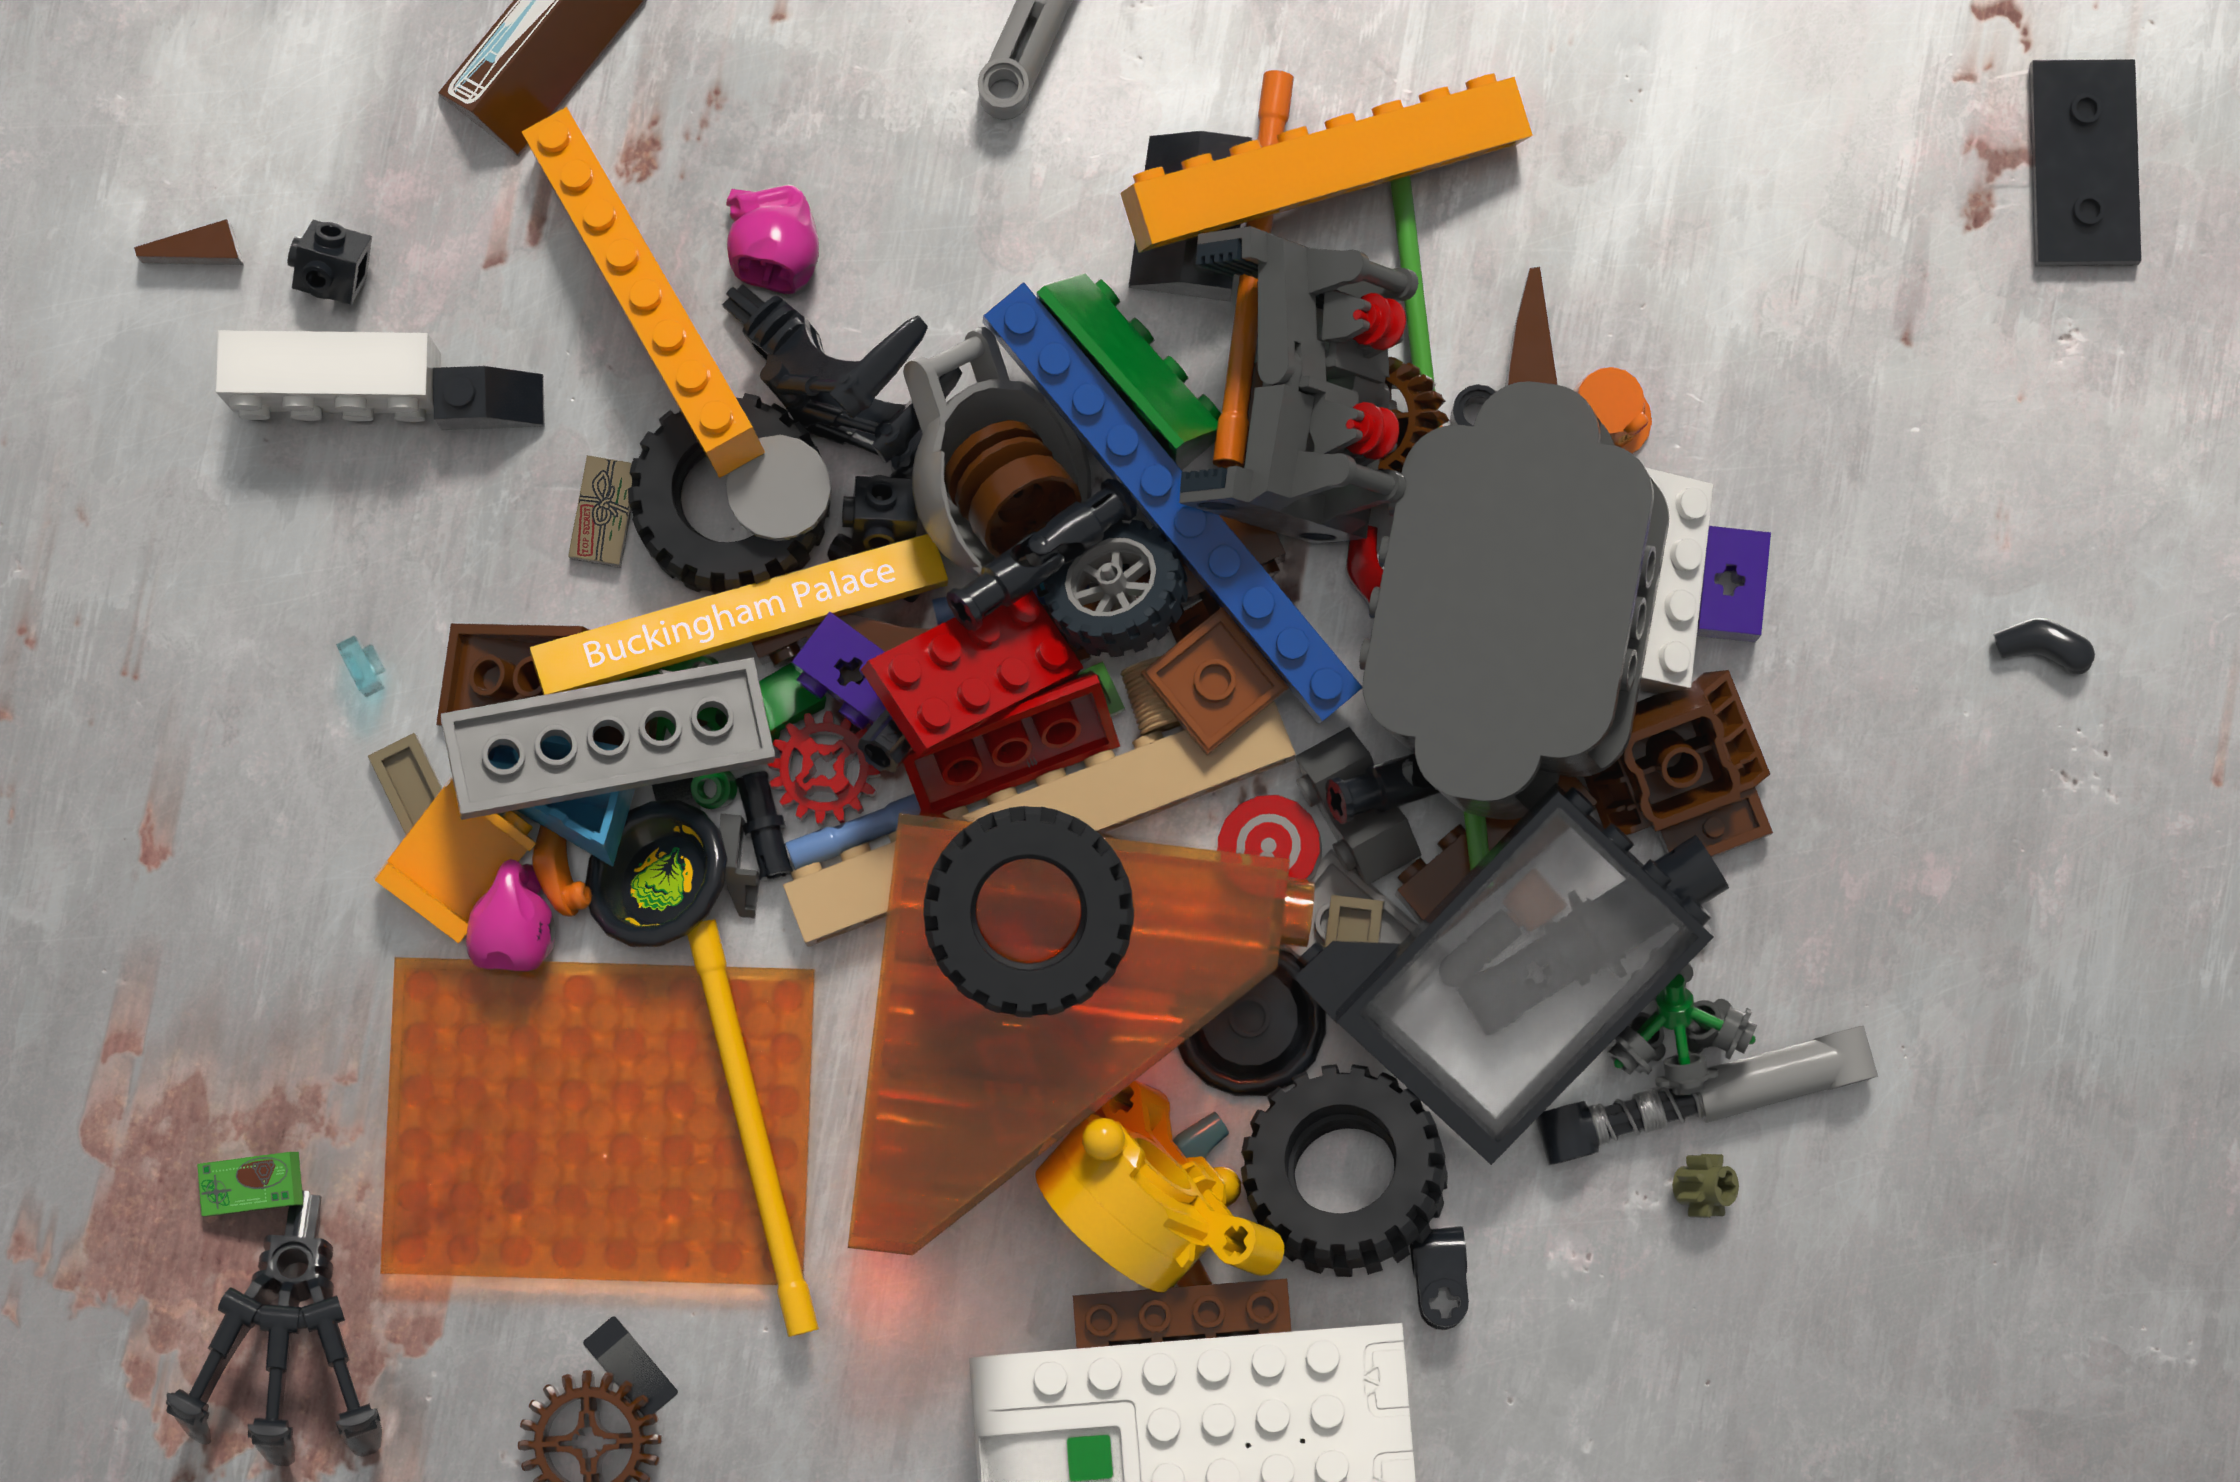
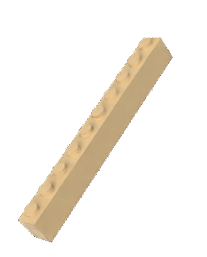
(1103, 795)

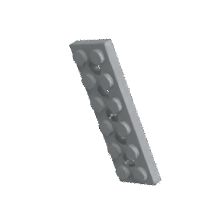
(595, 771)

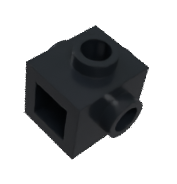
(330, 261)
(880, 512)

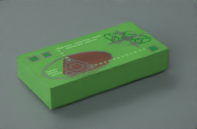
(250, 1184)

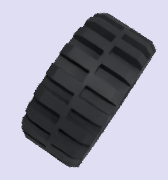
(669, 536)
(1013, 985)
(1334, 1104)

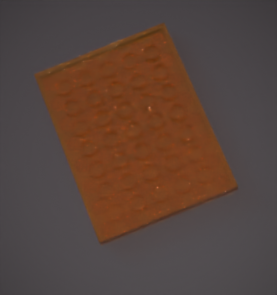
(588, 1122)

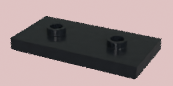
(2085, 162)

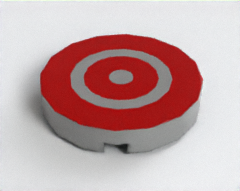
(1278, 827)

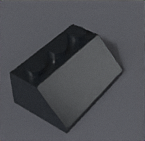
(1174, 266)

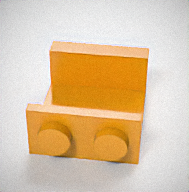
(452, 861)

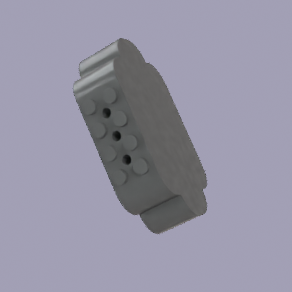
(1515, 600)

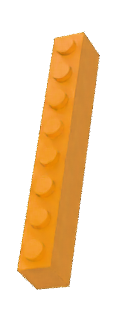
(1325, 163)
(643, 293)

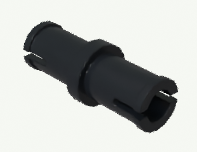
(764, 826)

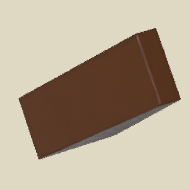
(204, 245)

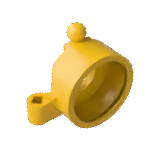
(1144, 1202)

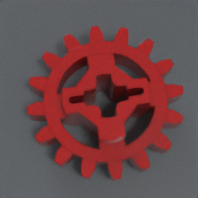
(839, 785)

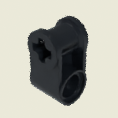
(1441, 1266)

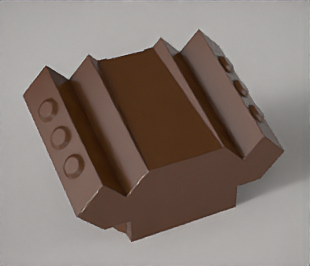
(1682, 758)

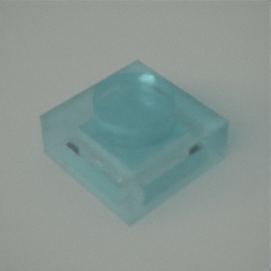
(363, 665)

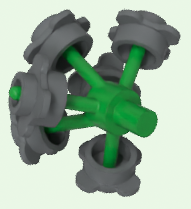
(1704, 1024)

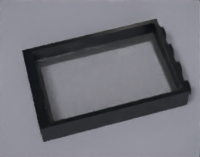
(1525, 972)

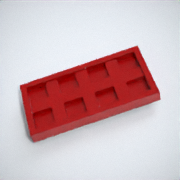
(965, 677)

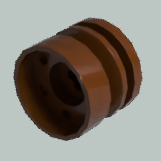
(1007, 484)

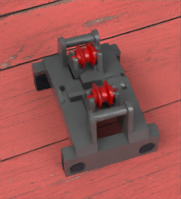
(1334, 397)

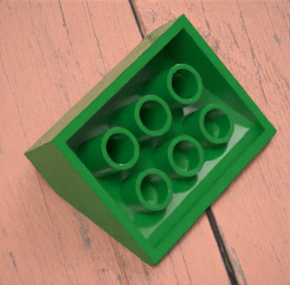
(1131, 366)

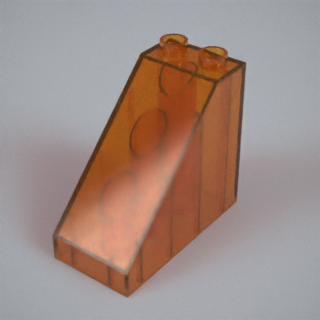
(979, 1094)

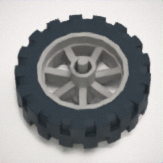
(1131, 621)

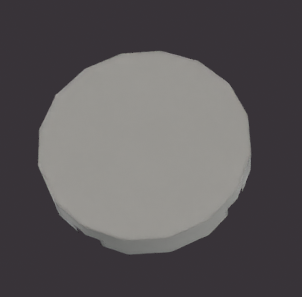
(780, 490)

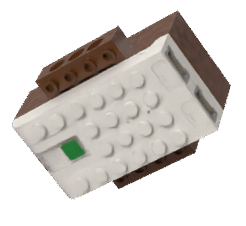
(1197, 1392)

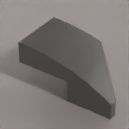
(741, 883)

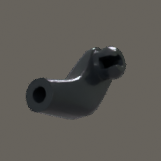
(2049, 640)

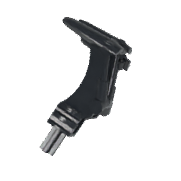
(834, 394)
(271, 1435)

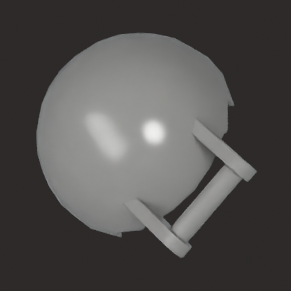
(952, 422)

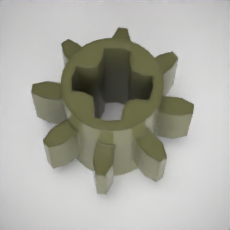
(1705, 1185)

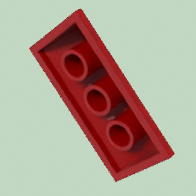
(1053, 727)

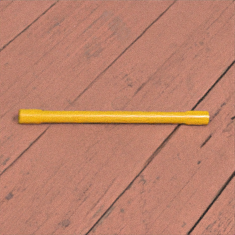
(792, 1288)

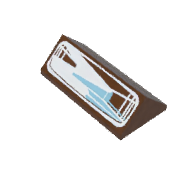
(533, 62)

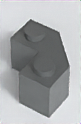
(1374, 839)

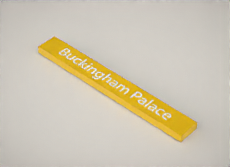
(739, 616)

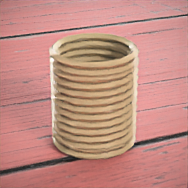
(1146, 705)

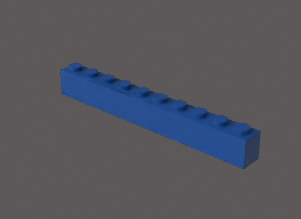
(1154, 484)

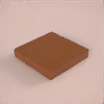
(1214, 681)

